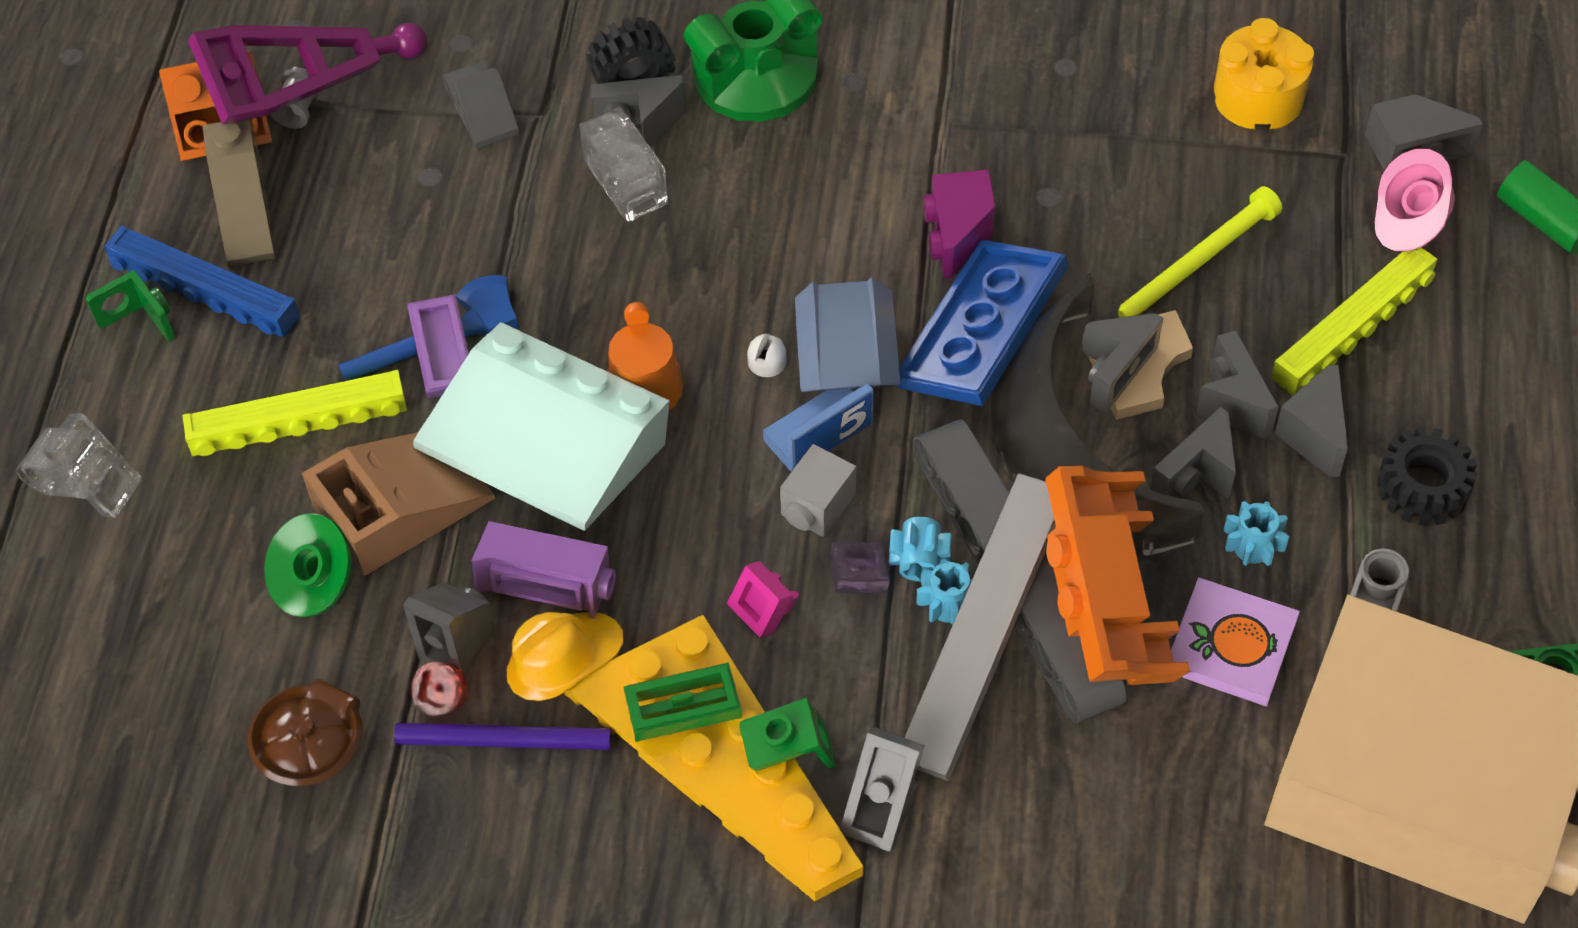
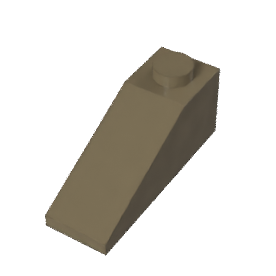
(239, 192)

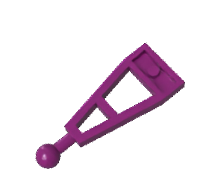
(234, 82)

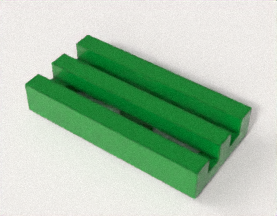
(686, 709)

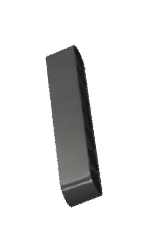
(974, 502)

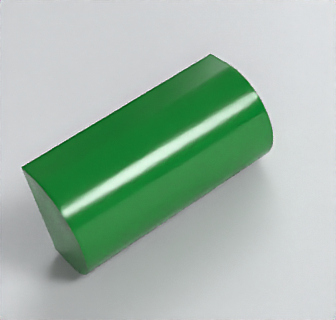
(1542, 204)

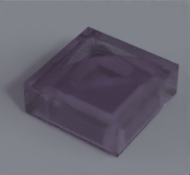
(858, 567)

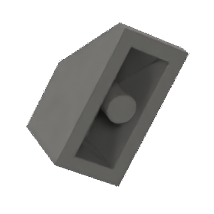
(1420, 124)
(449, 624)

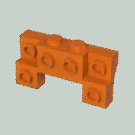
(1102, 579)

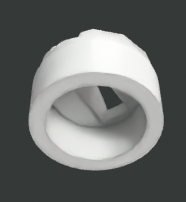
(775, 357)

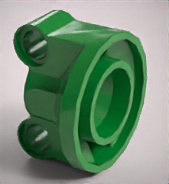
(756, 58)

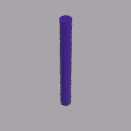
(503, 736)

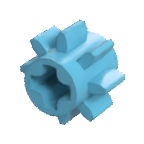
(1256, 533)
(919, 547)
(944, 590)

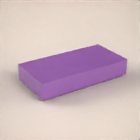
(438, 341)

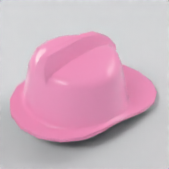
(1413, 200)

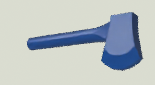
(486, 305)

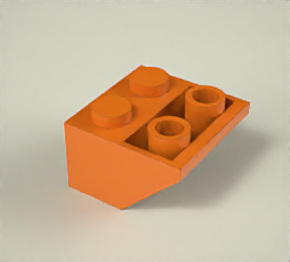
(192, 107)

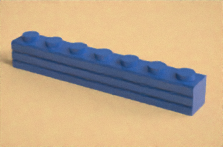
(202, 282)

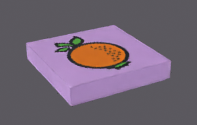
(1233, 640)

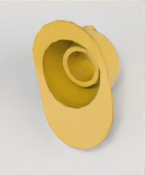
(559, 651)

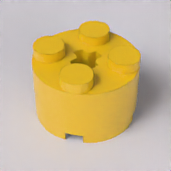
(1262, 75)

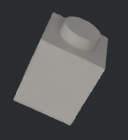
(817, 491)

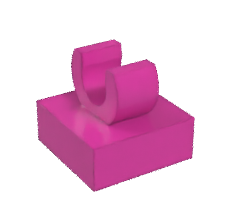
(761, 599)

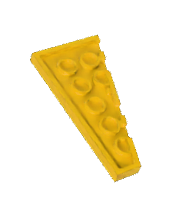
(709, 764)

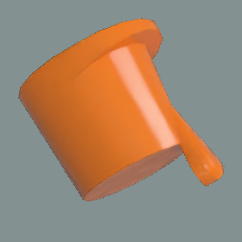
(645, 355)

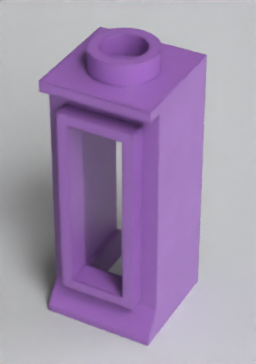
(543, 568)

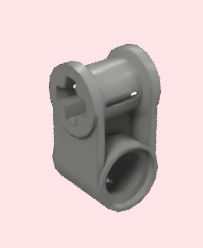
(1387, 566)

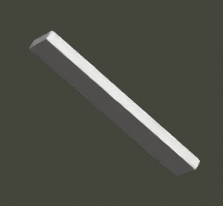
(982, 627)

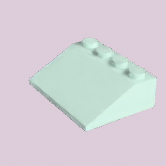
(544, 426)

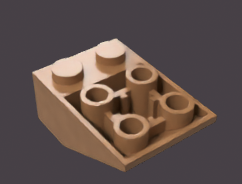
(390, 497)

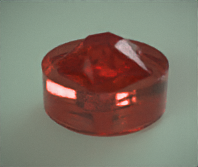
(439, 688)

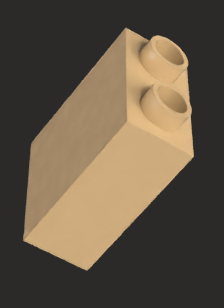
(1437, 762)

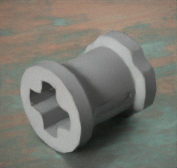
(296, 114)

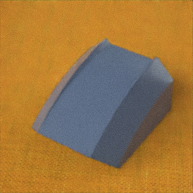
(846, 336)

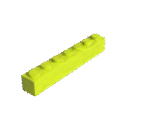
(1354, 319)
(294, 413)

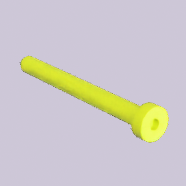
(1263, 205)

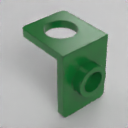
(136, 296)
(786, 735)

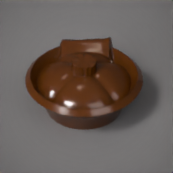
(305, 733)

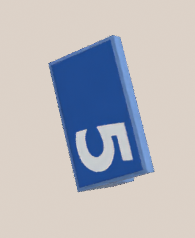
(822, 422)

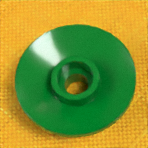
(293, 560)

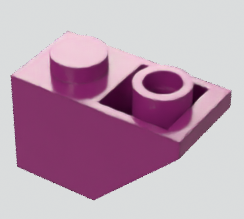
(962, 216)

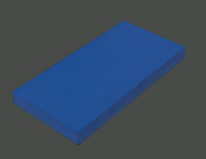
(981, 322)

